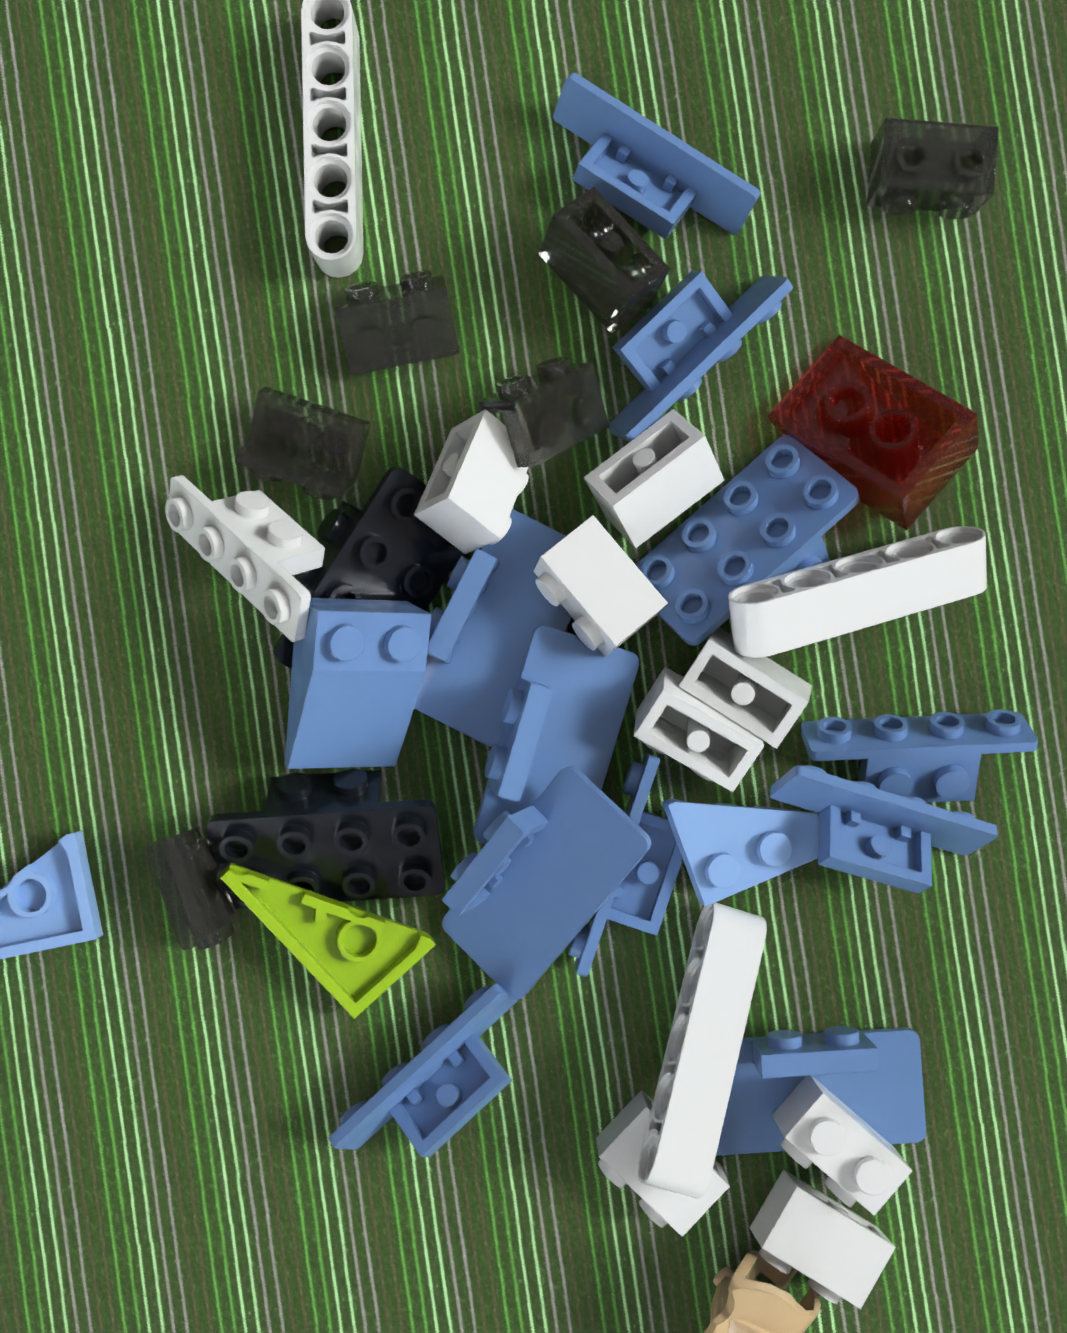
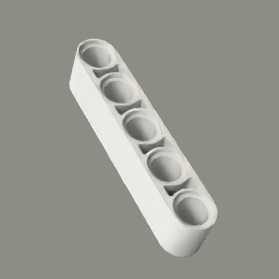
(337, 160)
(857, 591)
(702, 1051)

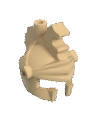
(757, 1306)

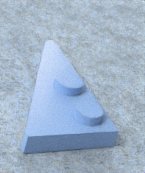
(739, 846)
(50, 902)

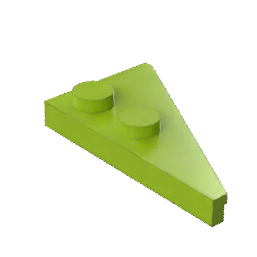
(341, 945)

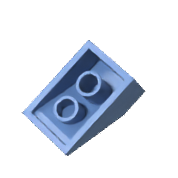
(355, 682)

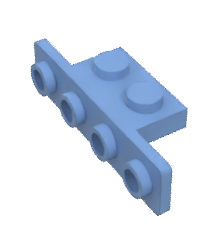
(646, 167)
(684, 340)
(920, 755)
(879, 831)
(646, 890)
(439, 1086)

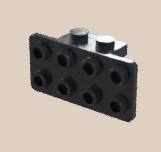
(378, 552)
(334, 838)

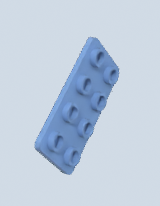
(749, 531)
(486, 630)
(556, 718)
(540, 879)
(867, 1070)

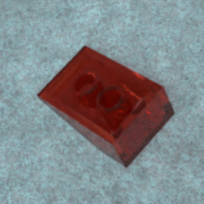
(879, 429)

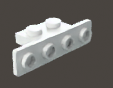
(251, 547)

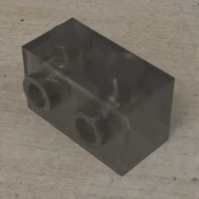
(932, 167)
(603, 260)

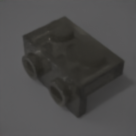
(396, 322)
(549, 409)
(304, 444)
(191, 890)

